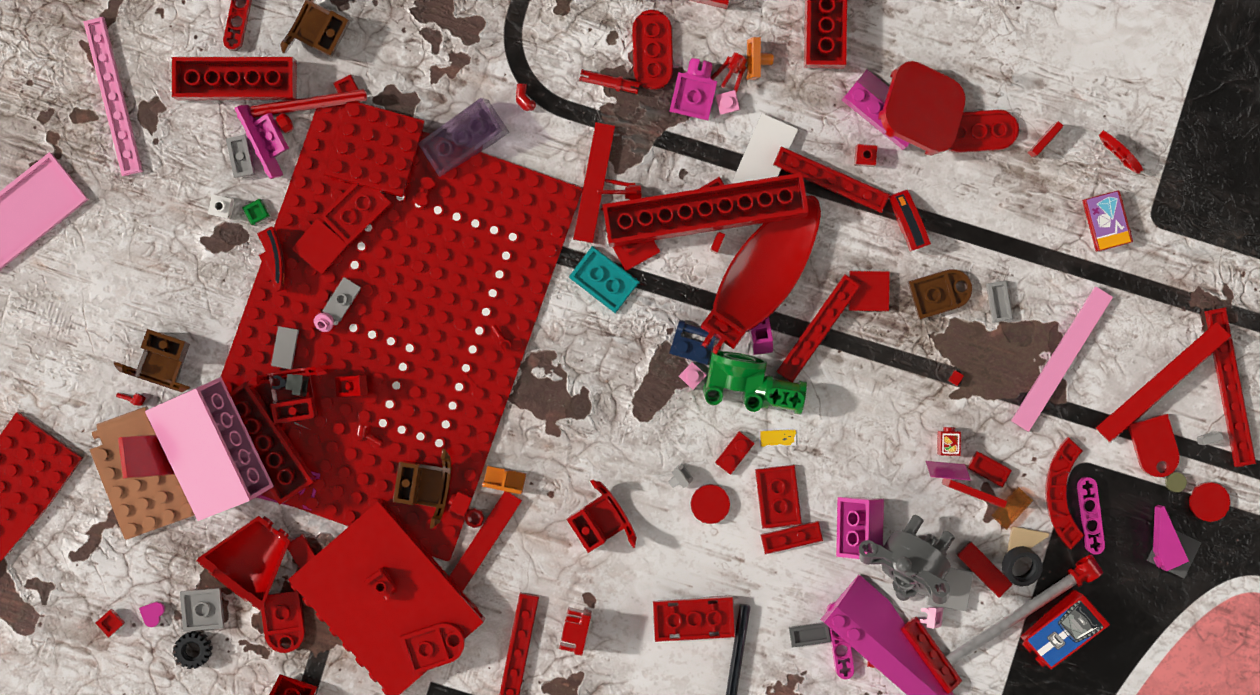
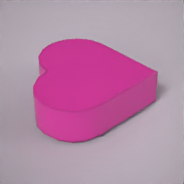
(151, 613)

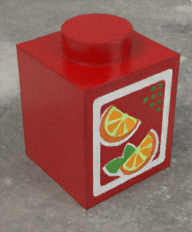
(949, 442)

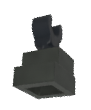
(295, 383)

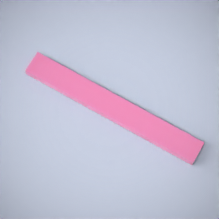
(113, 96)
(1061, 359)

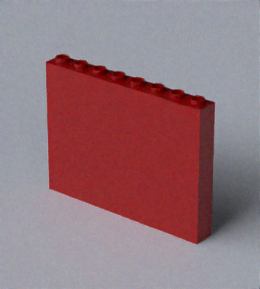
(372, 628)

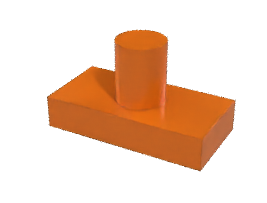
(756, 58)

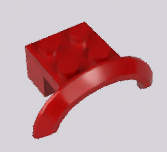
(285, 405)
(600, 520)

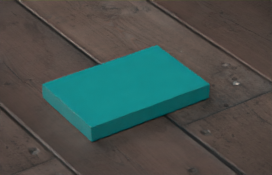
(603, 279)

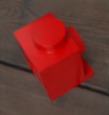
(381, 577)

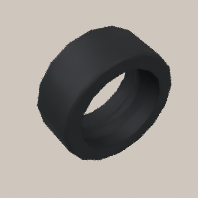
(1031, 575)

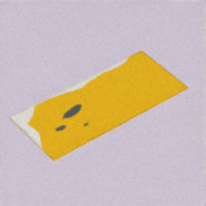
(778, 438)

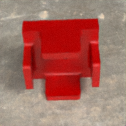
(575, 630)

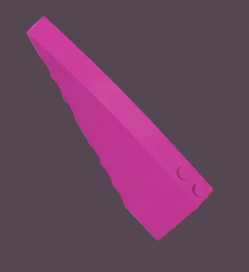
(874, 630)

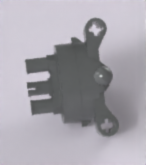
(912, 562)

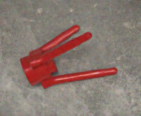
(735, 64)
(631, 190)

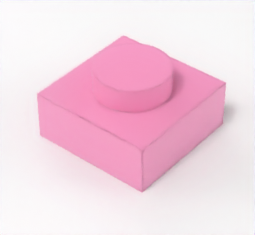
(727, 102)
(692, 375)

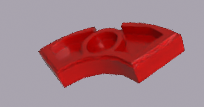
(1120, 152)

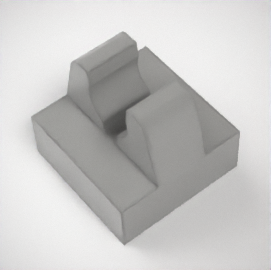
(681, 477)

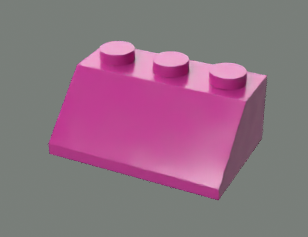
(858, 521)

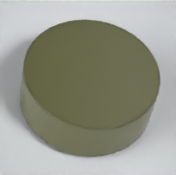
(1175, 482)

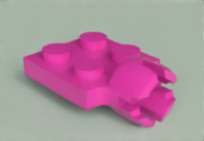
(694, 91)

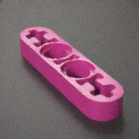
(1095, 515)
(835, 642)

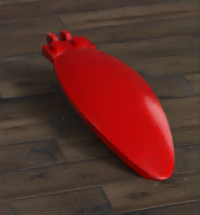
(761, 276)

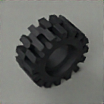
(184, 658)

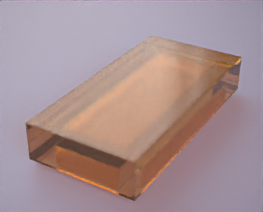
(1016, 504)

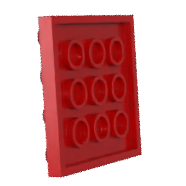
(374, 148)

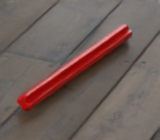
(308, 103)

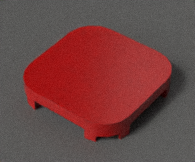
(923, 107)

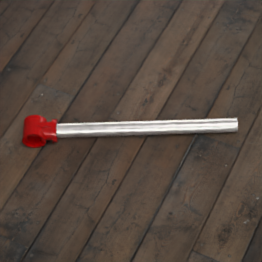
(1086, 570)

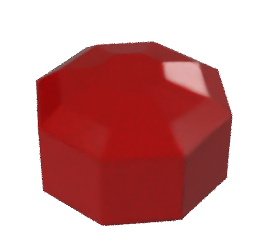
(285, 123)
(474, 517)

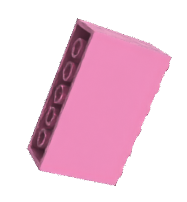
(209, 449)

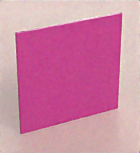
(947, 470)

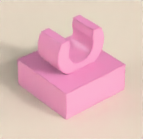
(934, 616)

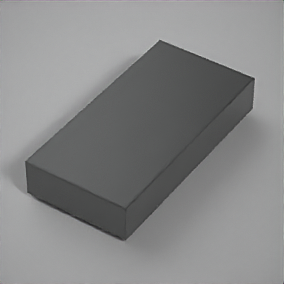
(809, 634)

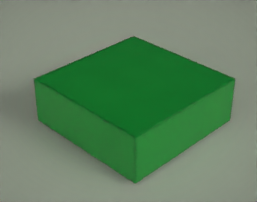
(256, 212)

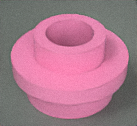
(324, 322)

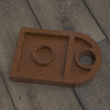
(938, 292)

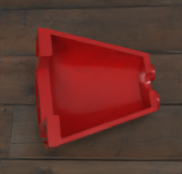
(248, 560)

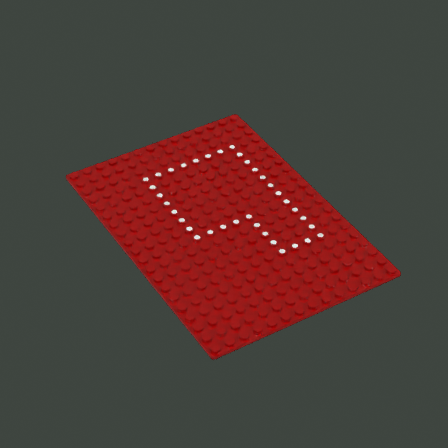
(419, 324)

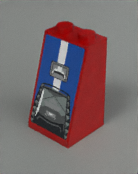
(1063, 629)

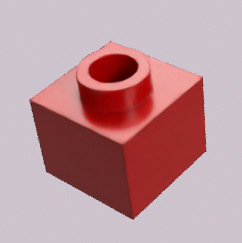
(860, 160)
(460, 502)

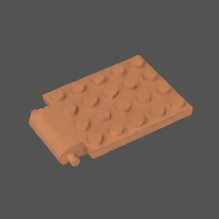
(137, 502)

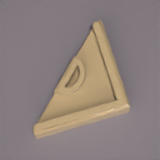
(1025, 537)

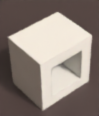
(226, 211)

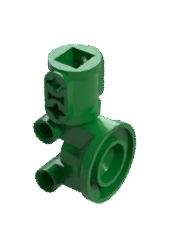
(747, 375)

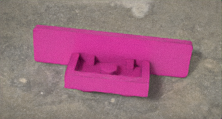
(265, 139)

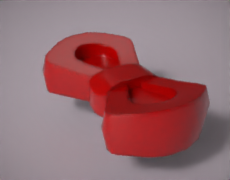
(426, 184)

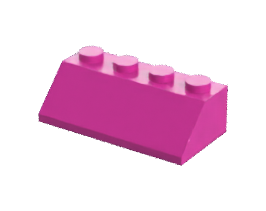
(868, 99)

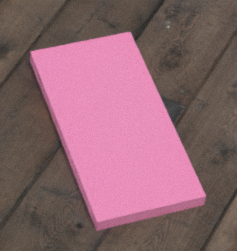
(35, 206)

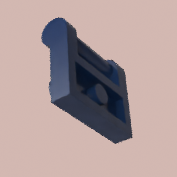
(690, 348)

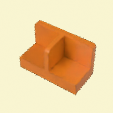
(504, 480)

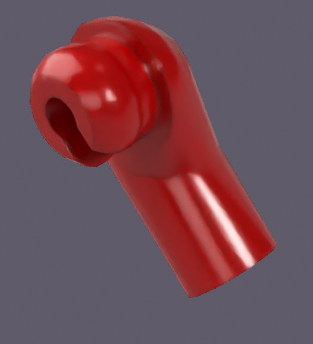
(522, 100)

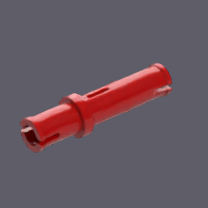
(609, 81)

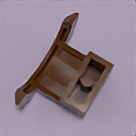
(317, 29)
(160, 361)
(424, 485)

